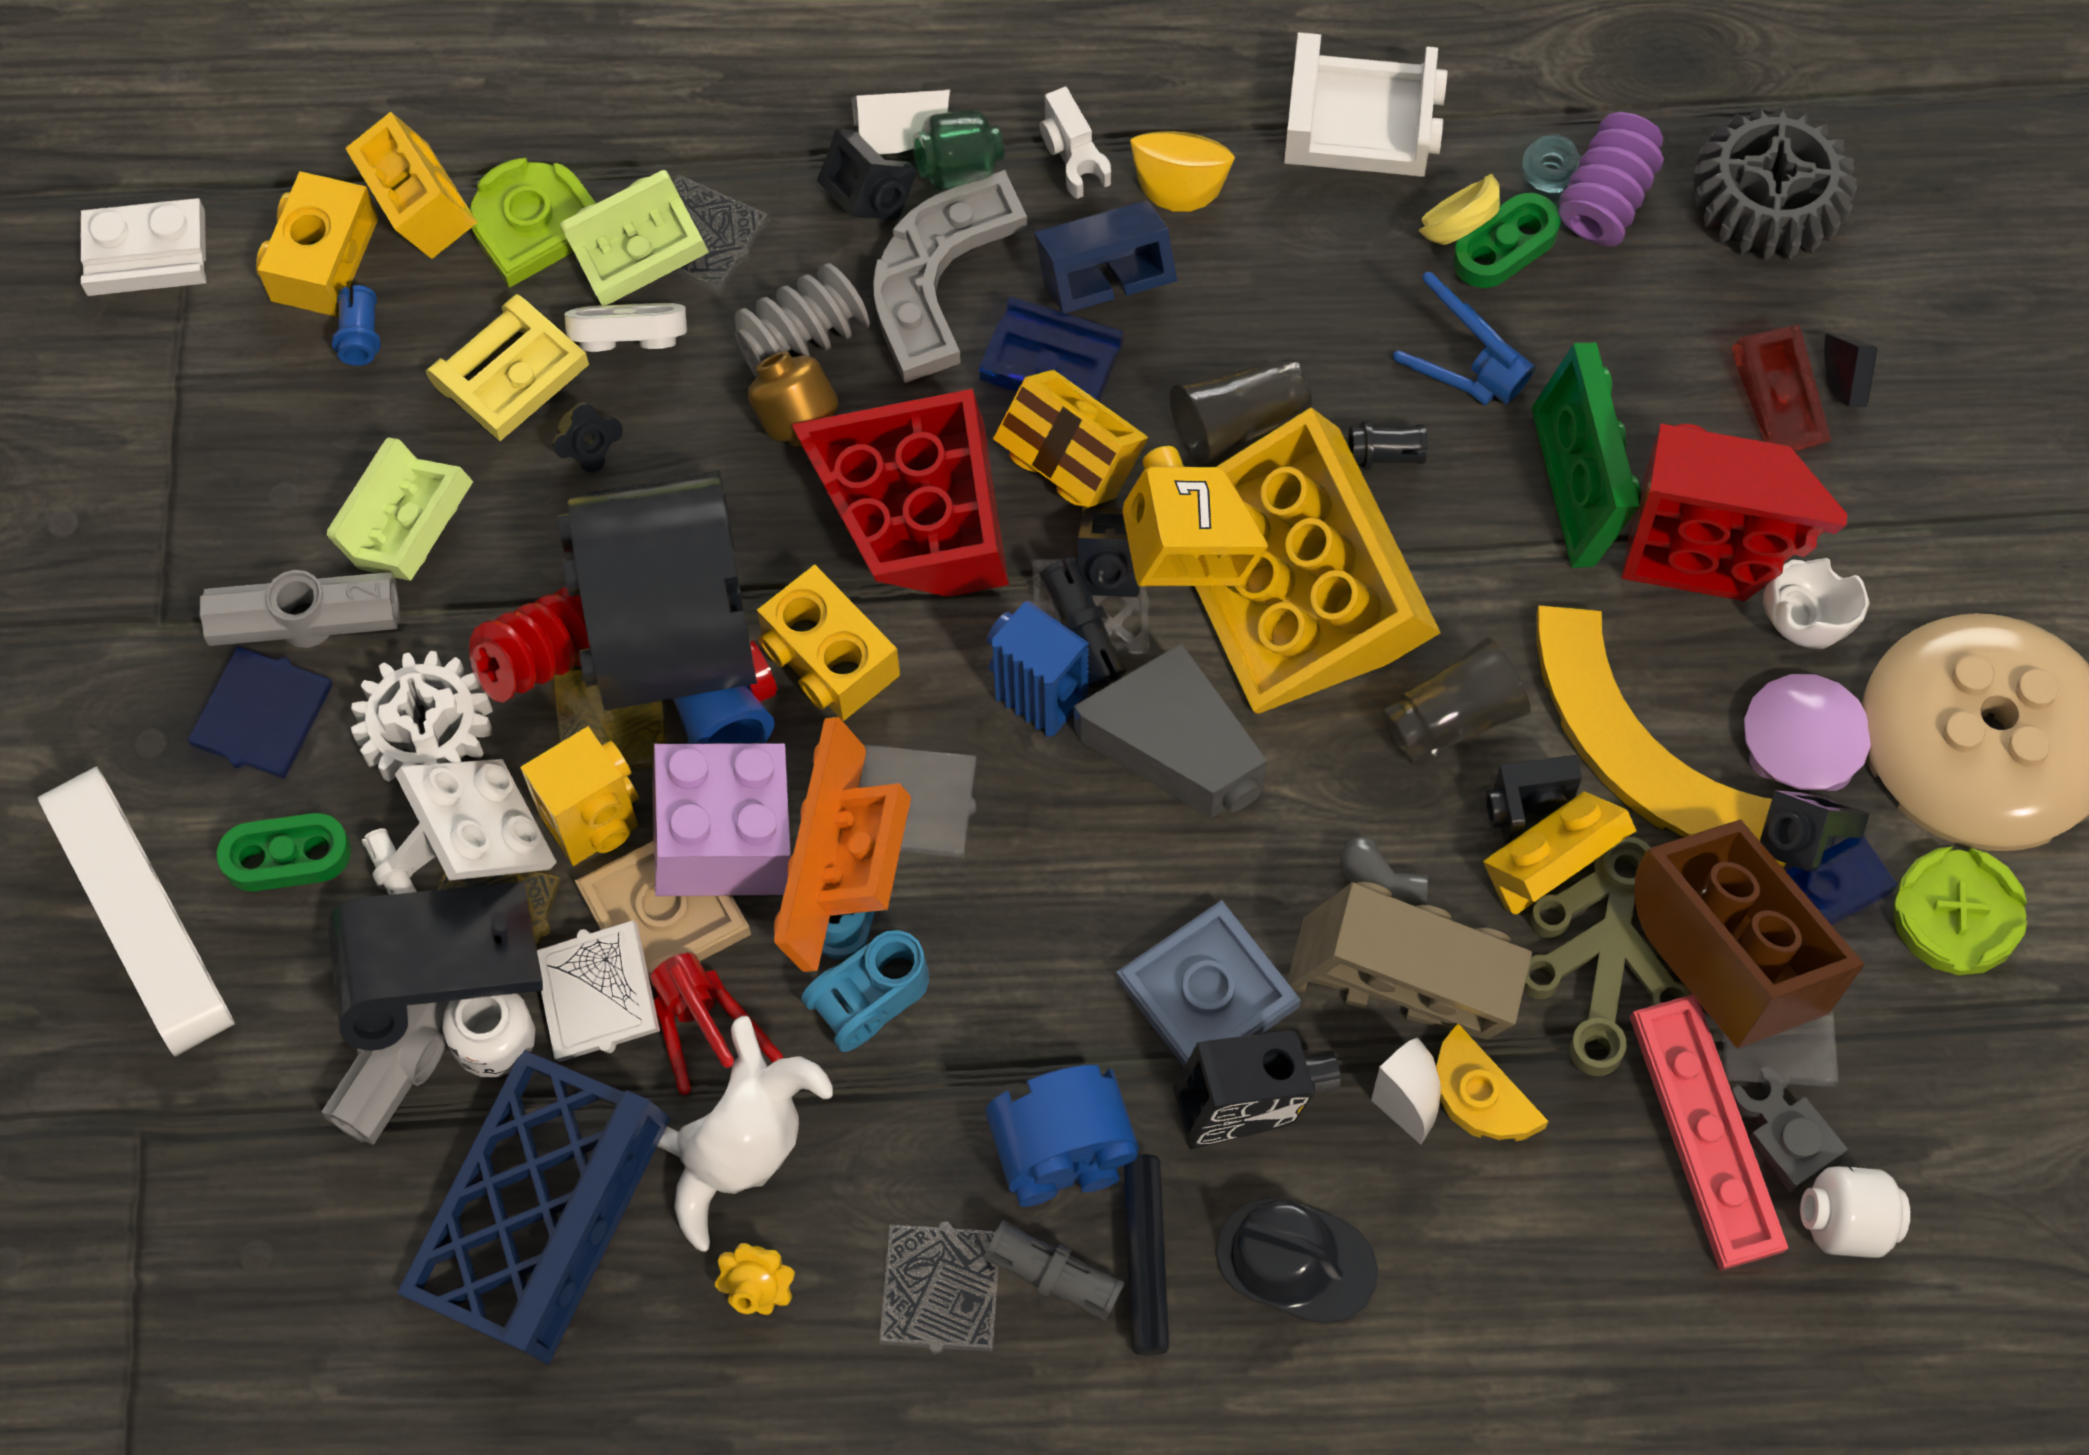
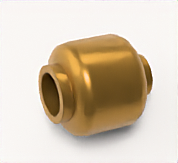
(789, 394)

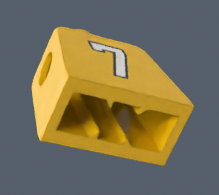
(1189, 525)

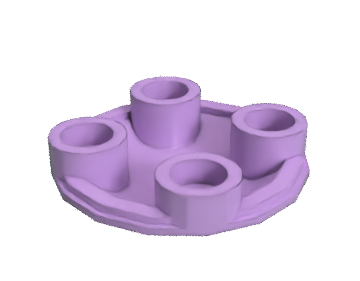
(1806, 733)

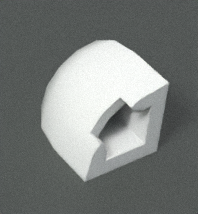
(892, 119)
(1409, 1089)

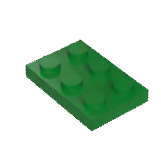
(1585, 455)

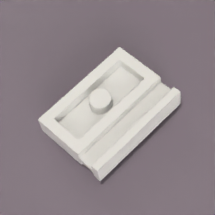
(143, 247)

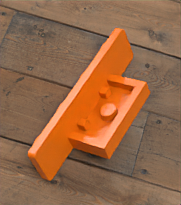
(842, 848)

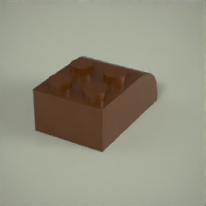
(1741, 933)

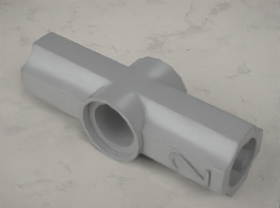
(264, 610)
(384, 1076)

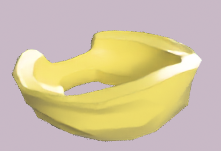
(1462, 212)

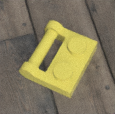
(519, 377)

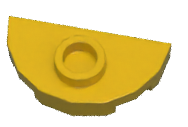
(1480, 1094)

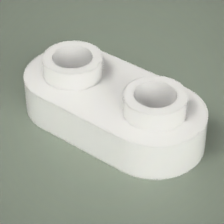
(601, 326)

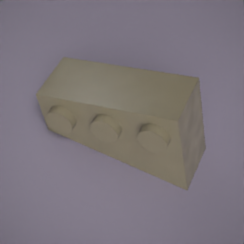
(1412, 959)

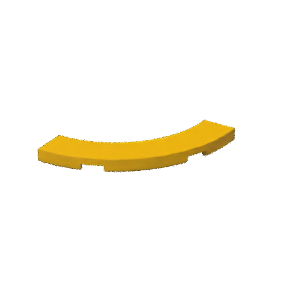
(1618, 744)

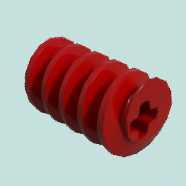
(528, 645)

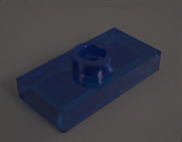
(1846, 880)

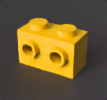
(583, 795)

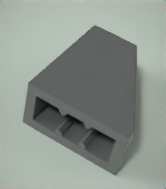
(1175, 734)

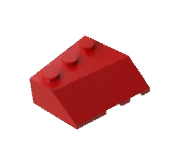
(914, 491)

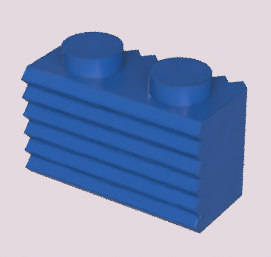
(1038, 667)

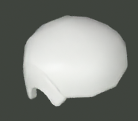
(1814, 603)

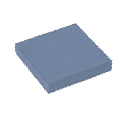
(1207, 984)

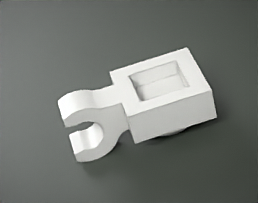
(1070, 135)

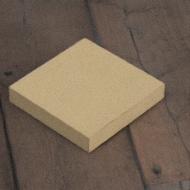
(665, 923)

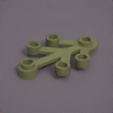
(1613, 942)

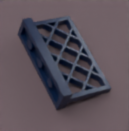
(574, 1240)

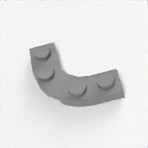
(921, 252)

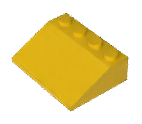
(1332, 582)

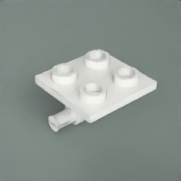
(467, 819)

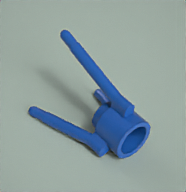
(1499, 367)

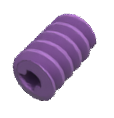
(1612, 179)

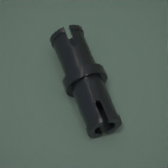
(1084, 618)

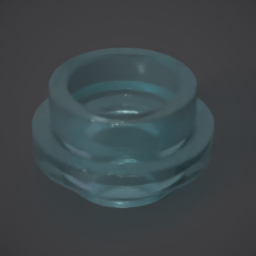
(1550, 150)

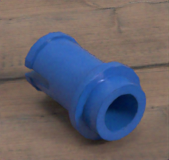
(356, 333)

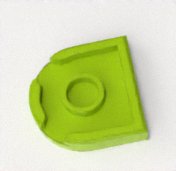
(521, 216)

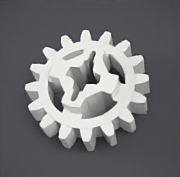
(392, 715)

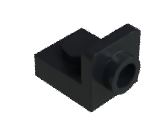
(863, 179)
(1105, 553)
(1531, 785)
(1804, 823)

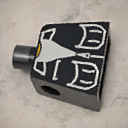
(1249, 1085)

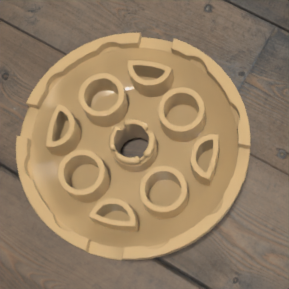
(1954, 769)

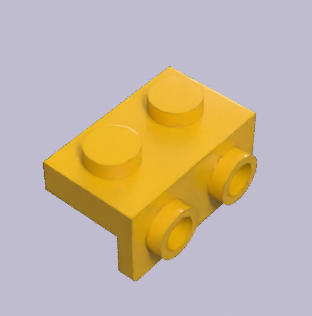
(1556, 849)

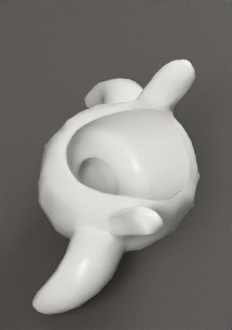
(745, 1132)

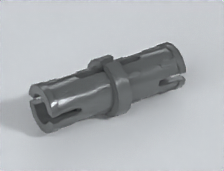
(1053, 1270)

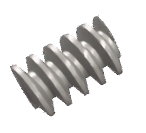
(799, 317)

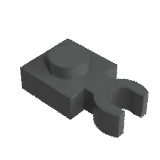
(1791, 1138)

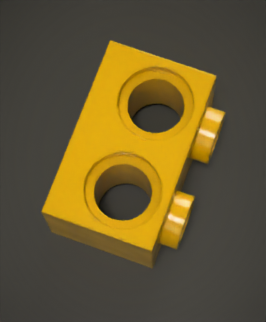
(411, 185)
(839, 637)

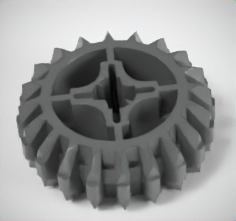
(1767, 155)

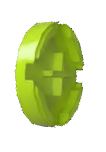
(1960, 910)

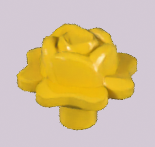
(754, 1279)

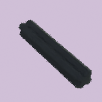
(1146, 1256)

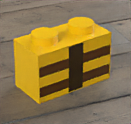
(1069, 439)

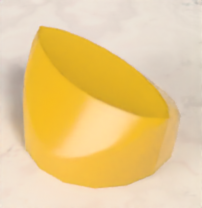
(1180, 168)

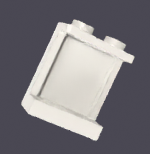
(1363, 111)

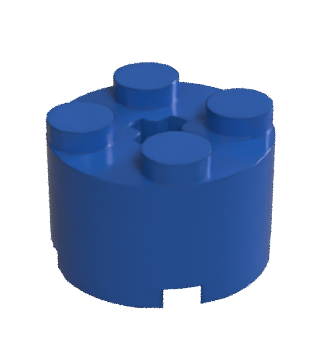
(1062, 1134)

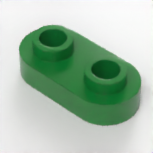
(1504, 243)
(286, 849)

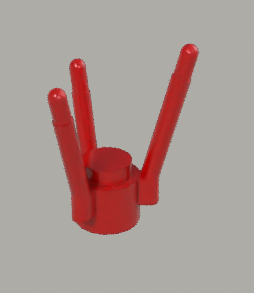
(688, 993)

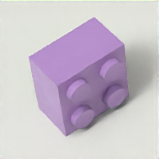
(720, 819)

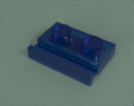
(1041, 340)

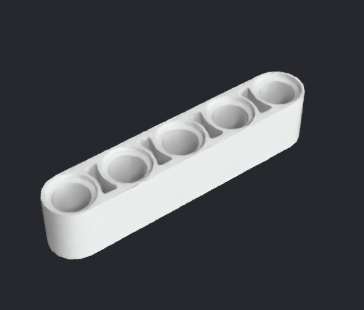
(136, 911)

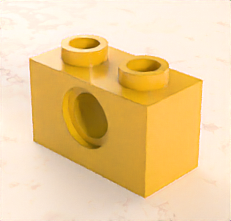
(322, 211)

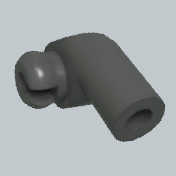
(1364, 863)

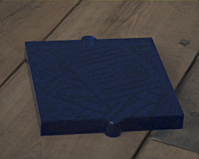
(260, 712)

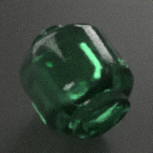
(957, 148)

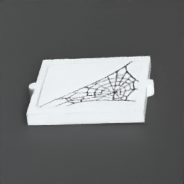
(597, 991)

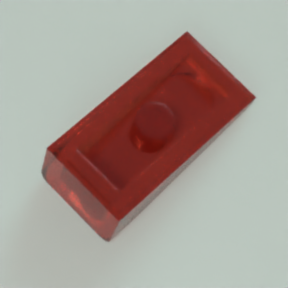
(1782, 387)

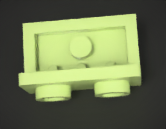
(633, 237)
(397, 511)

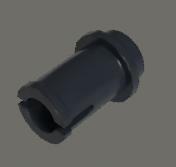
(1387, 444)

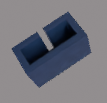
(1127, 238)

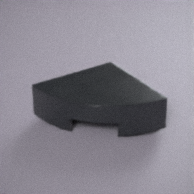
(1849, 368)

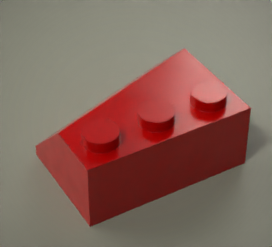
(1724, 513)

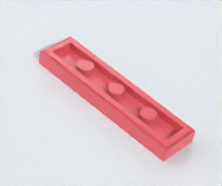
(1708, 1132)

